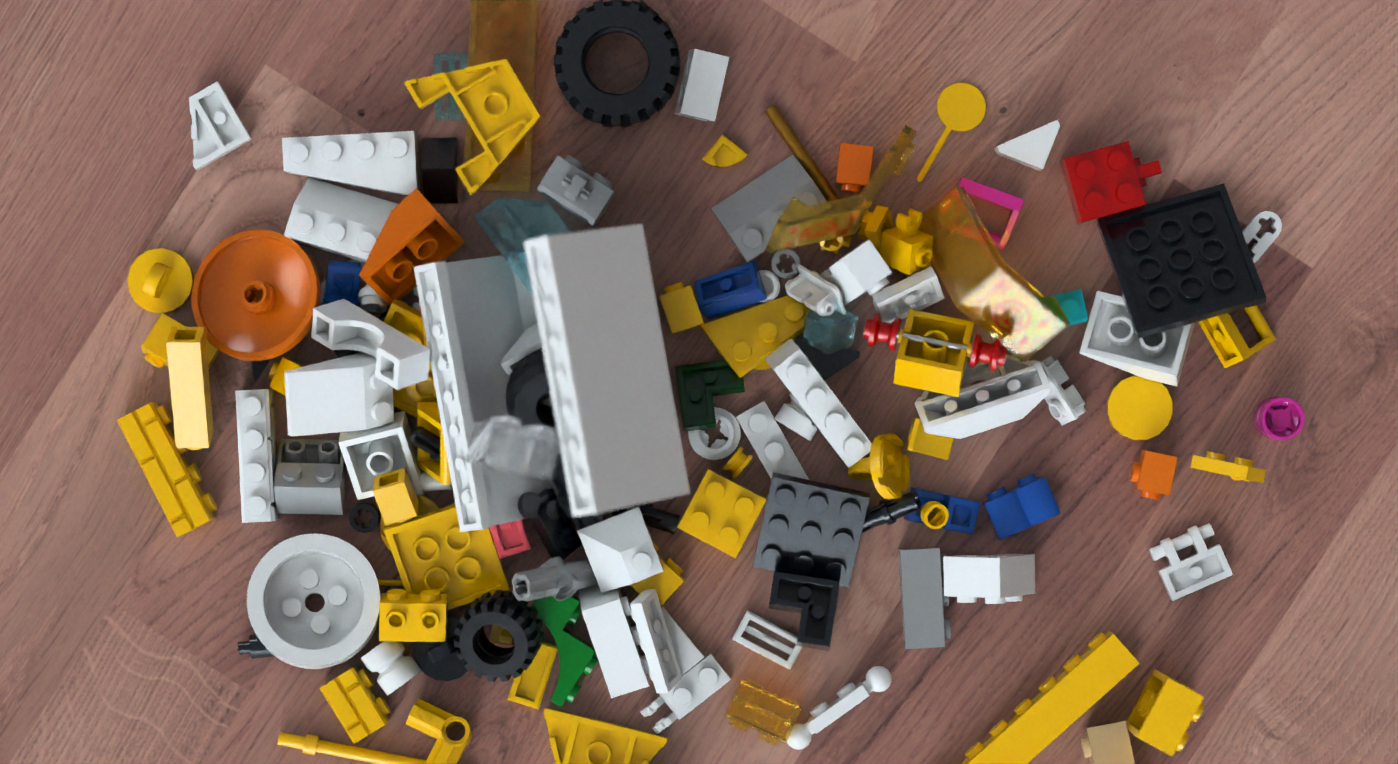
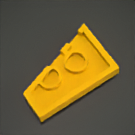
(755, 333)

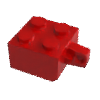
(1106, 181)

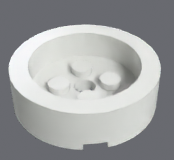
(308, 567)

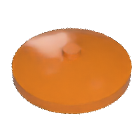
(256, 295)

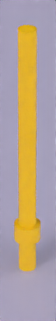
(312, 745)

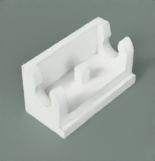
(701, 85)

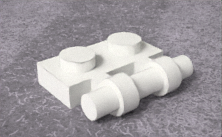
(1195, 571)

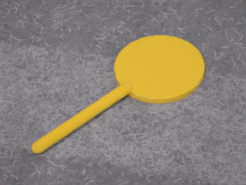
(959, 109)

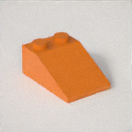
(410, 238)

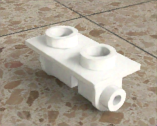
(815, 292)
(1063, 404)

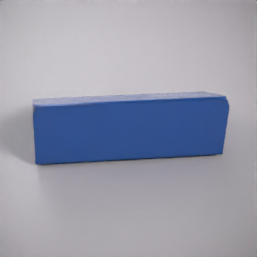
(730, 290)

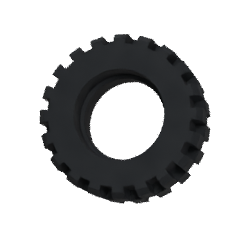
(608, 18)

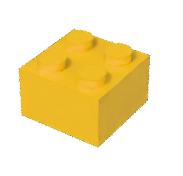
(721, 513)

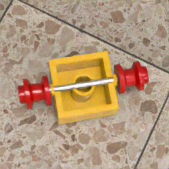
(934, 350)

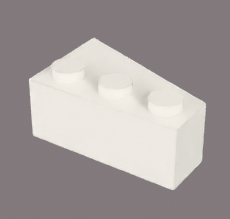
(859, 272)
(614, 639)

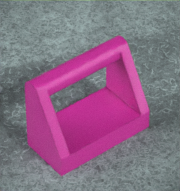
(996, 198)

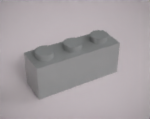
(923, 598)

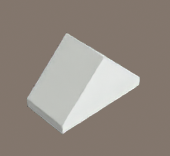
(1031, 148)

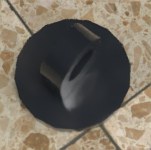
(440, 659)

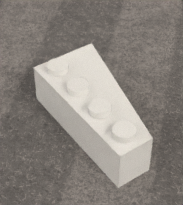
(363, 160)

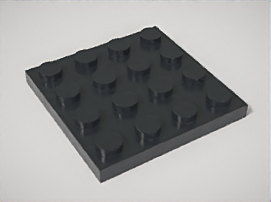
(1181, 260)

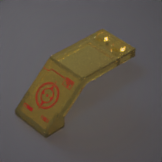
(842, 217)
(984, 283)

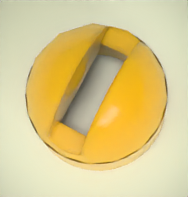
(934, 518)

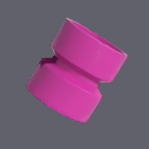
(1279, 418)

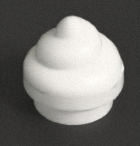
(371, 301)

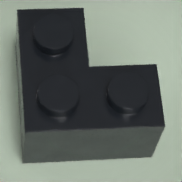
(813, 599)

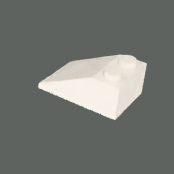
(1114, 342)
(337, 396)

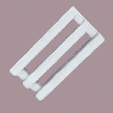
(762, 651)

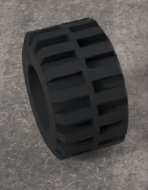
(484, 655)

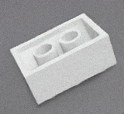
(337, 219)

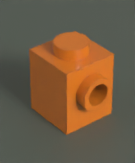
(1153, 474)

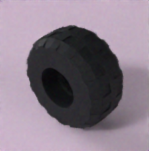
(524, 390)

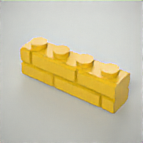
(167, 469)

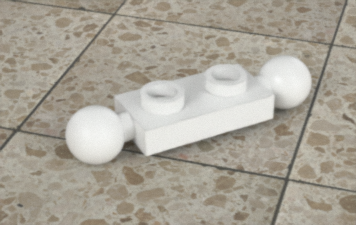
(877, 680)

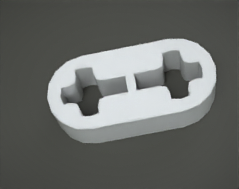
(1267, 238)

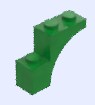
(574, 652)

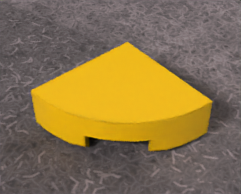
(724, 154)

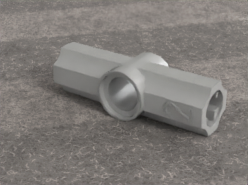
(554, 579)

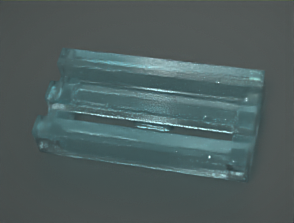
(438, 58)

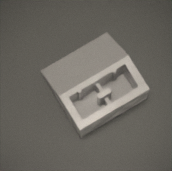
(310, 477)

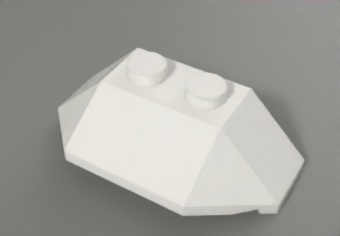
(985, 399)

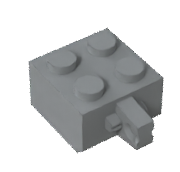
(577, 191)

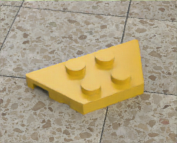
(594, 741)

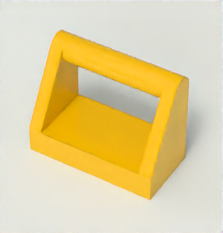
(1229, 342)
(429, 418)

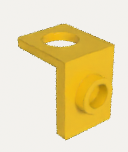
(927, 443)

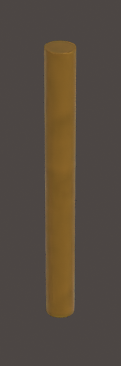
(801, 153)

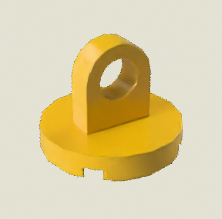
(160, 280)
(884, 466)

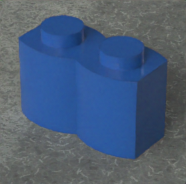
(1021, 506)

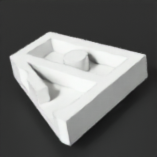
(214, 126)

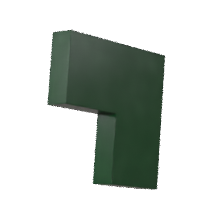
(696, 390)

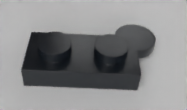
(550, 522)

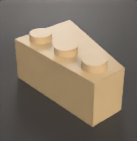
(1108, 744)

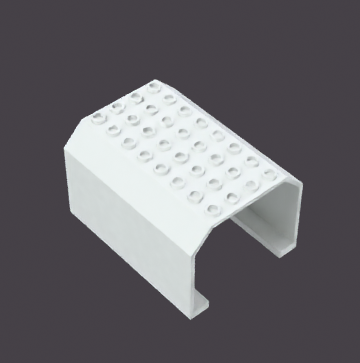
(600, 362)

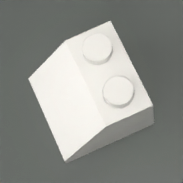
(379, 452)

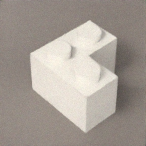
(990, 577)

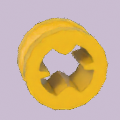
(737, 462)

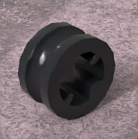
(356, 513)

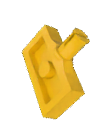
(1239, 470)

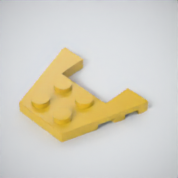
(492, 105)

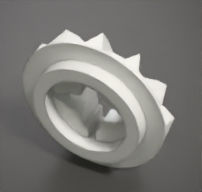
(720, 448)

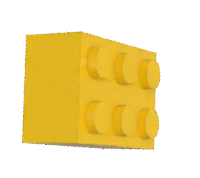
(1164, 712)

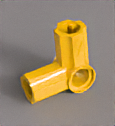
(436, 724)

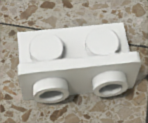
(911, 293)

